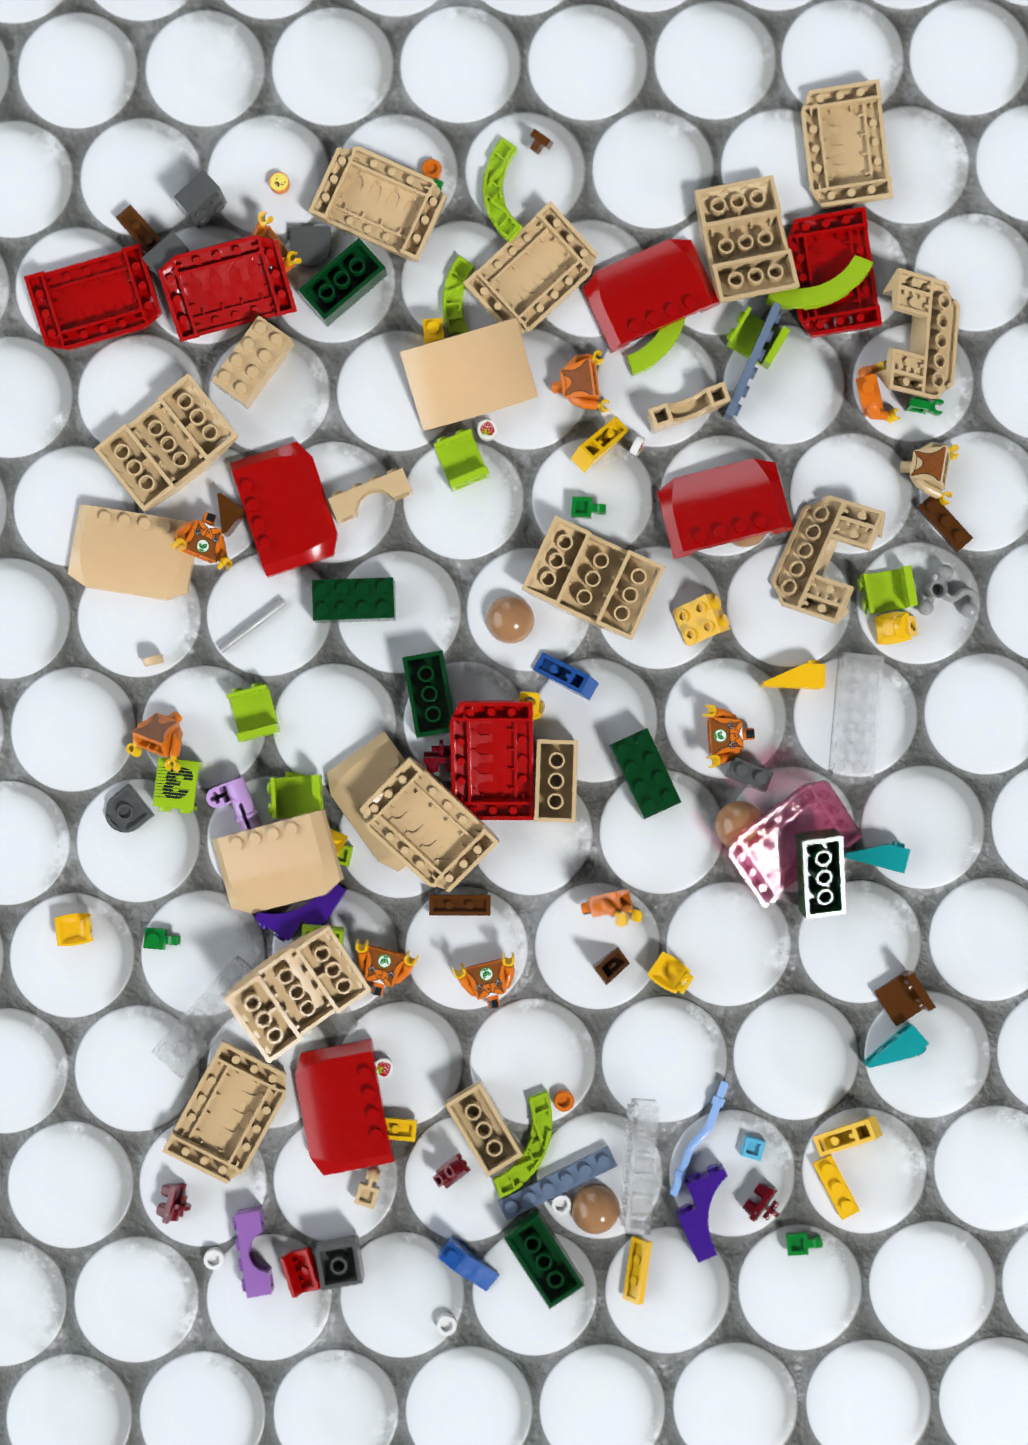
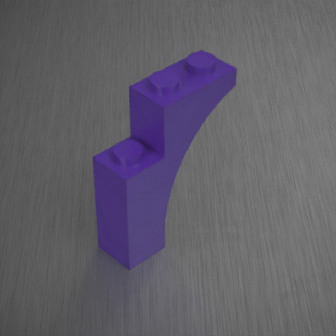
(314, 913)
(695, 1216)

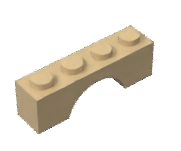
(675, 413)
(346, 503)

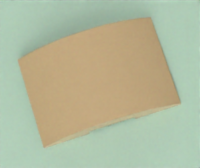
(745, 239)
(469, 374)
(167, 444)
(592, 578)
(295, 991)

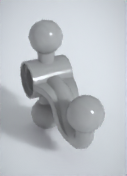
(944, 573)

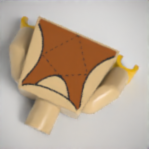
(930, 469)

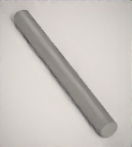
(252, 625)

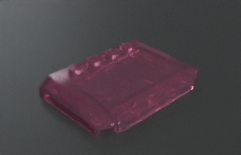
(770, 858)

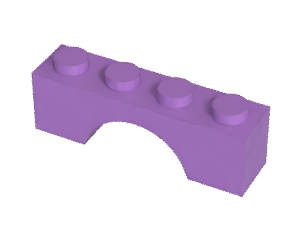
(257, 1277)

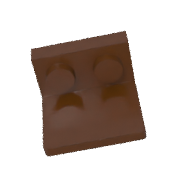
(903, 997)

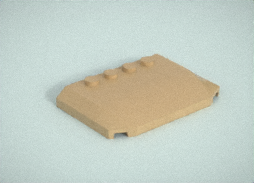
(846, 145)
(379, 202)
(533, 270)
(129, 554)
(357, 780)
(427, 826)
(279, 863)
(228, 1113)

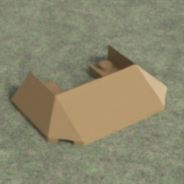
(931, 358)
(809, 550)

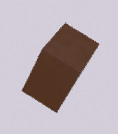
(230, 514)
(611, 965)

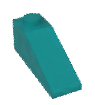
(886, 856)
(902, 1045)

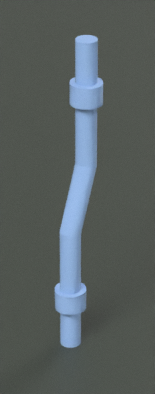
(680, 1173)

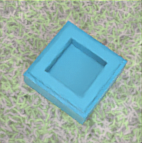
(752, 1147)

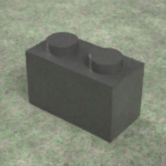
(749, 774)

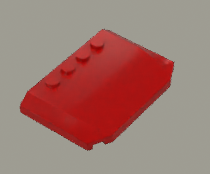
(821, 251)
(226, 286)
(649, 292)
(94, 299)
(723, 506)
(285, 508)
(493, 758)
(343, 1108)

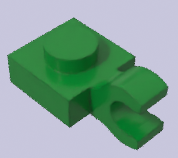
(921, 406)
(583, 508)
(157, 938)
(798, 1243)

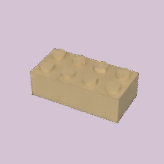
(253, 362)
(556, 780)
(484, 1128)

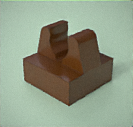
(540, 141)

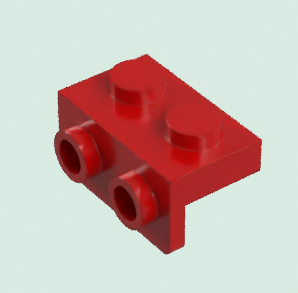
(300, 1271)

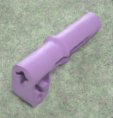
(241, 801)

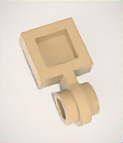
(367, 1192)

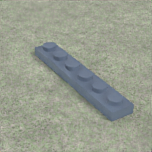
(757, 354)
(557, 1183)

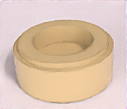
(153, 660)

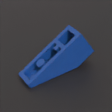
(566, 676)
(467, 1263)

